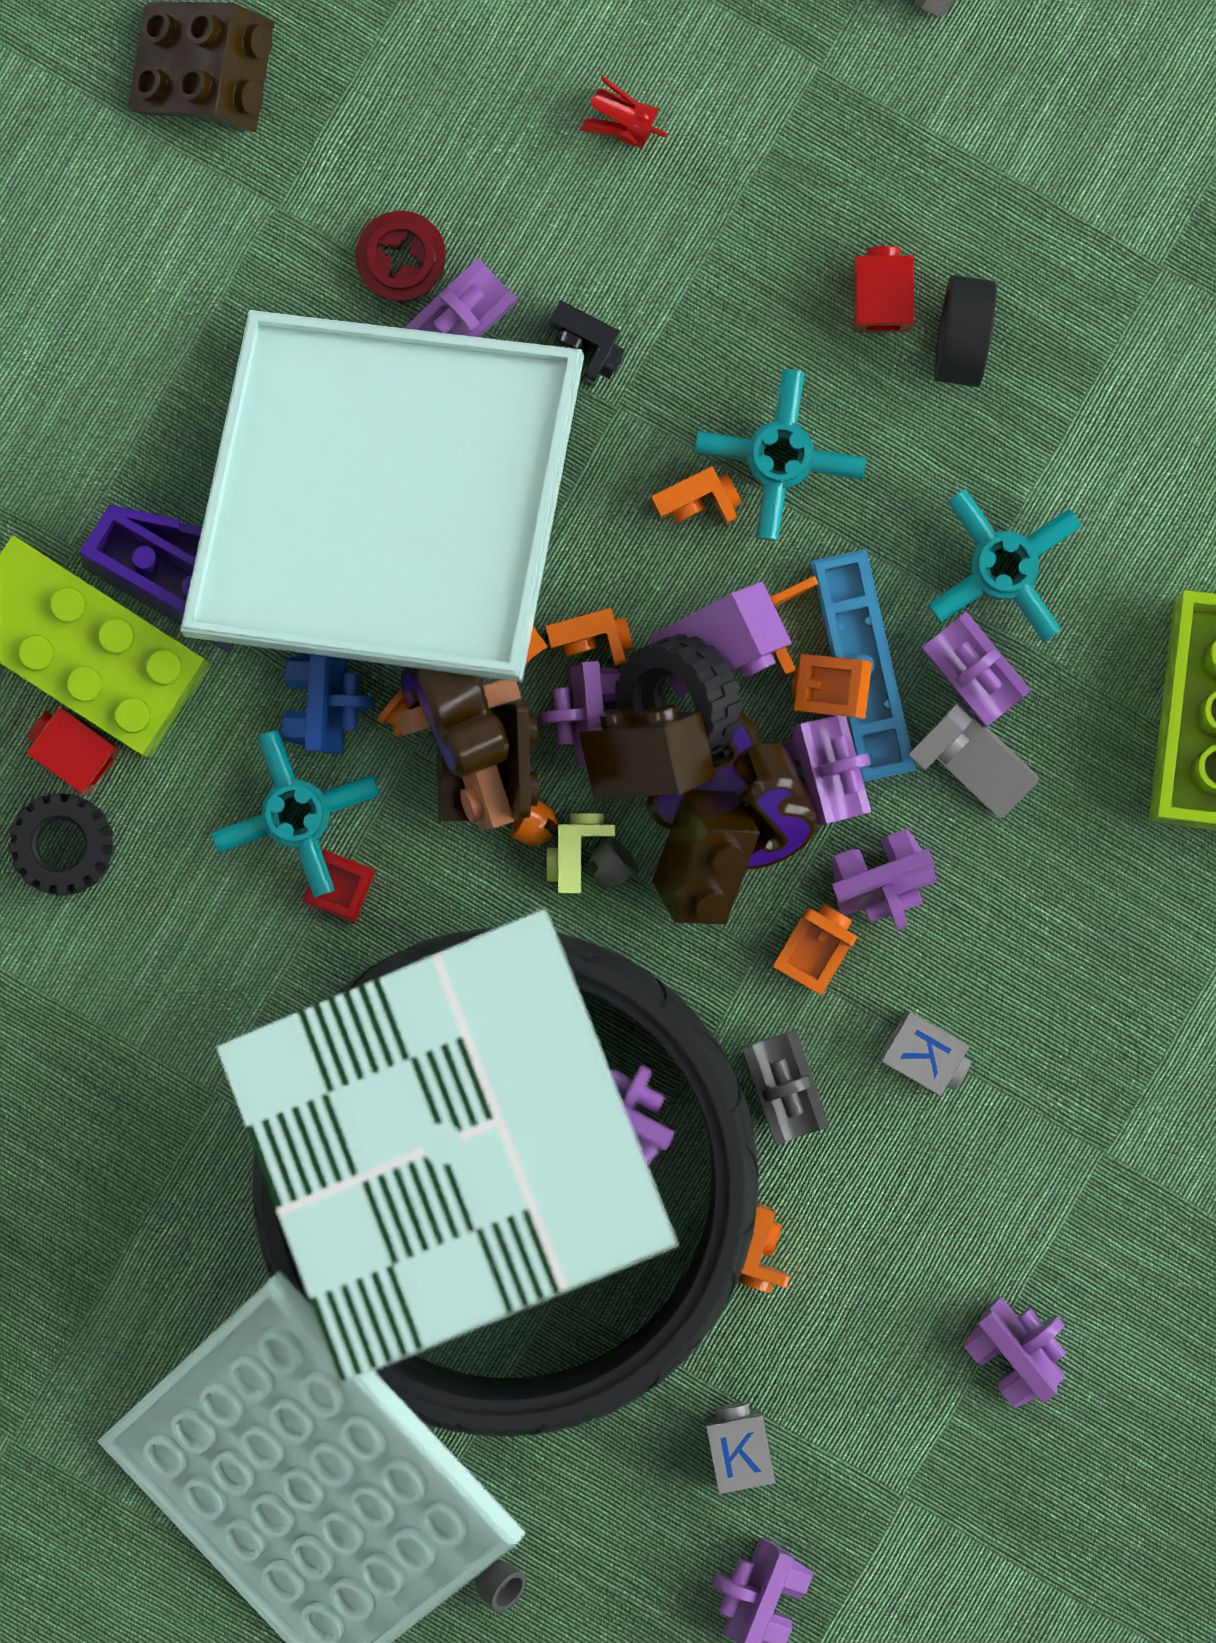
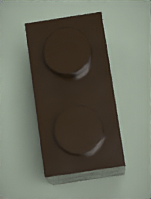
(647, 752)
(705, 856)

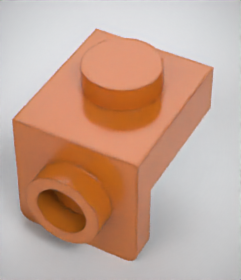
(816, 948)

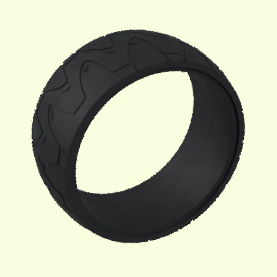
(649, 1356)

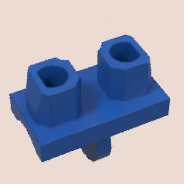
(330, 702)

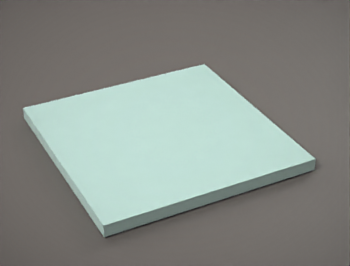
(384, 495)

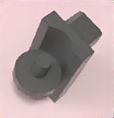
(785, 1087)

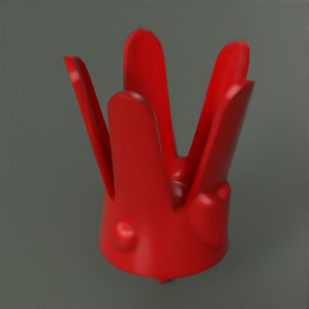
(633, 117)

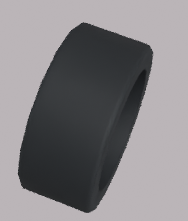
(965, 331)

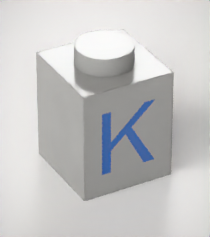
(926, 1054)
(739, 1448)

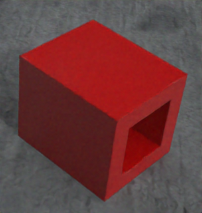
(883, 291)
(71, 749)

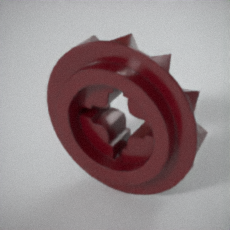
(391, 231)

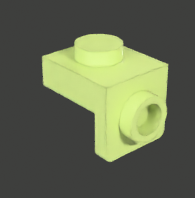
(565, 861)

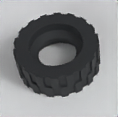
(700, 670)

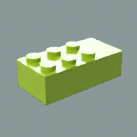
(91, 650)
(1187, 730)

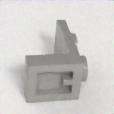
(976, 760)

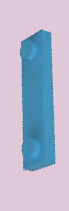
(857, 632)

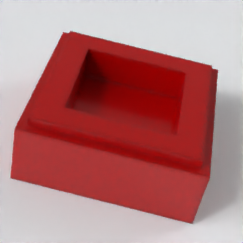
(350, 884)

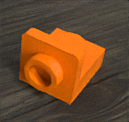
(686, 497)
(580, 635)
(831, 686)
(763, 1242)

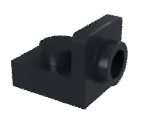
(582, 331)

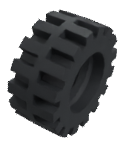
(25, 842)

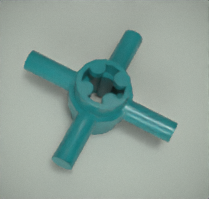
(783, 430)
(1025, 552)
(316, 823)

